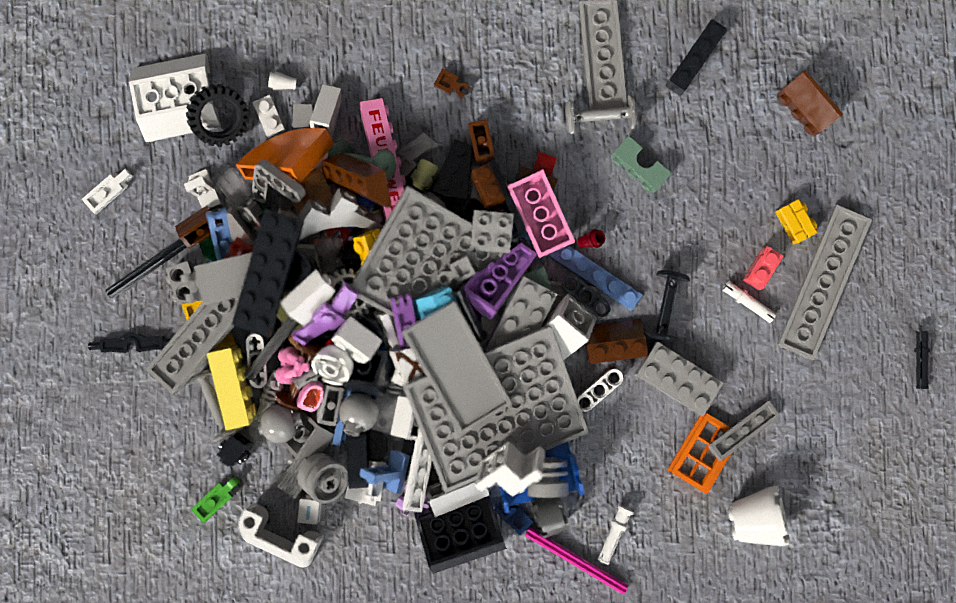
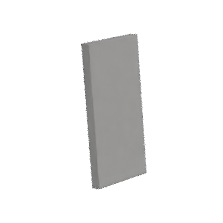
(456, 367)

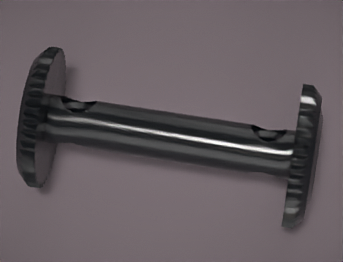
(667, 305)

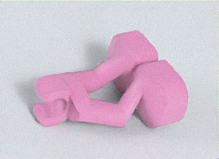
(291, 365)

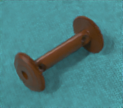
(288, 398)

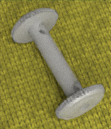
(601, 114)
(213, 403)

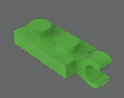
(214, 500)

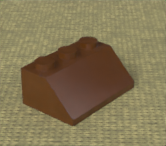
(809, 104)
(616, 341)

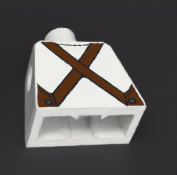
(406, 364)

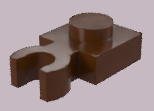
(448, 82)

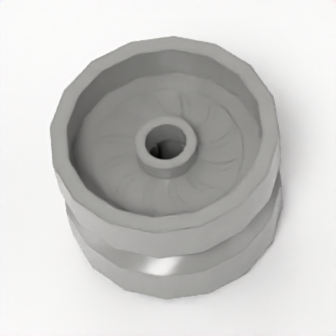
(322, 478)

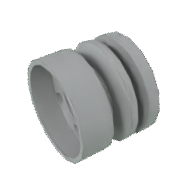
(549, 484)

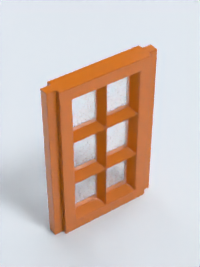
(694, 459)

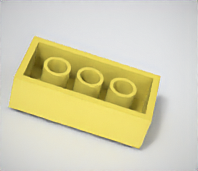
(232, 386)

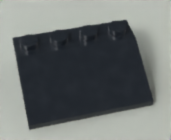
(459, 534)

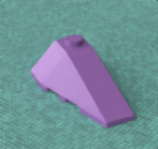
(493, 284)

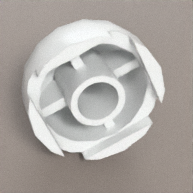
(333, 364)

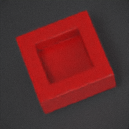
(545, 163)

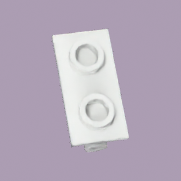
(374, 491)

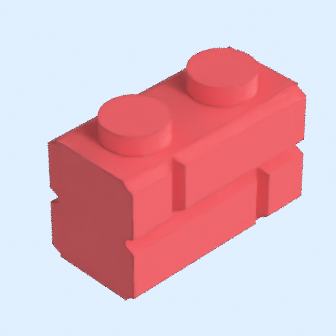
(762, 268)

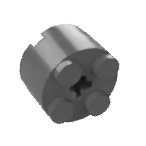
(549, 516)

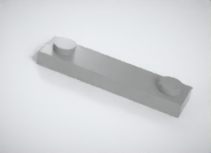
(743, 430)

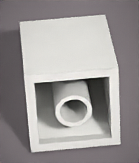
(570, 325)

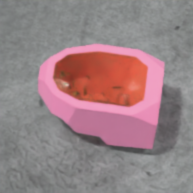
(310, 396)

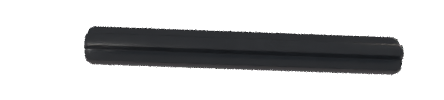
(145, 268)

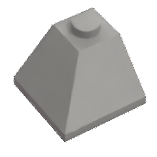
(309, 439)

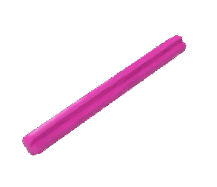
(577, 560)

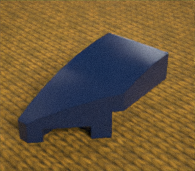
(516, 519)

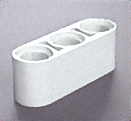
(607, 386)

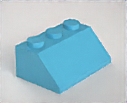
(432, 301)

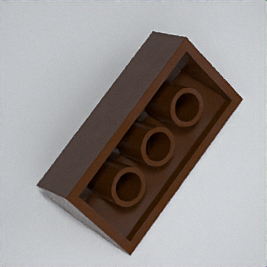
(358, 177)

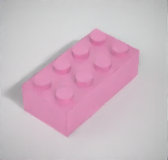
(541, 213)

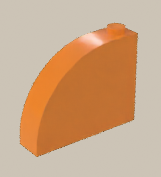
(291, 152)

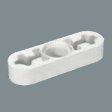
(250, 346)

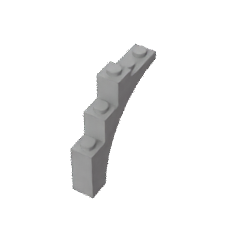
(340, 212)

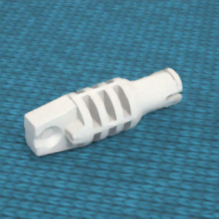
(268, 396)

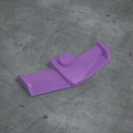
(327, 316)

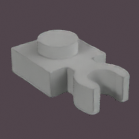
(459, 269)

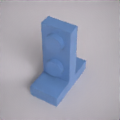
(391, 474)

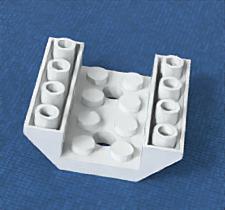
(169, 81)

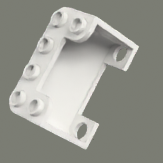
(252, 531)

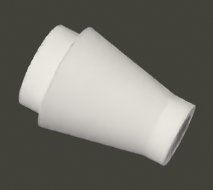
(281, 81)

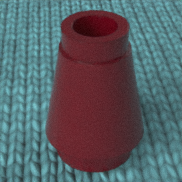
(592, 239)

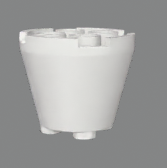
(760, 518)

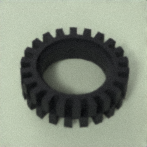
(205, 96)

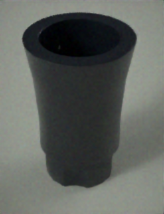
(462, 206)

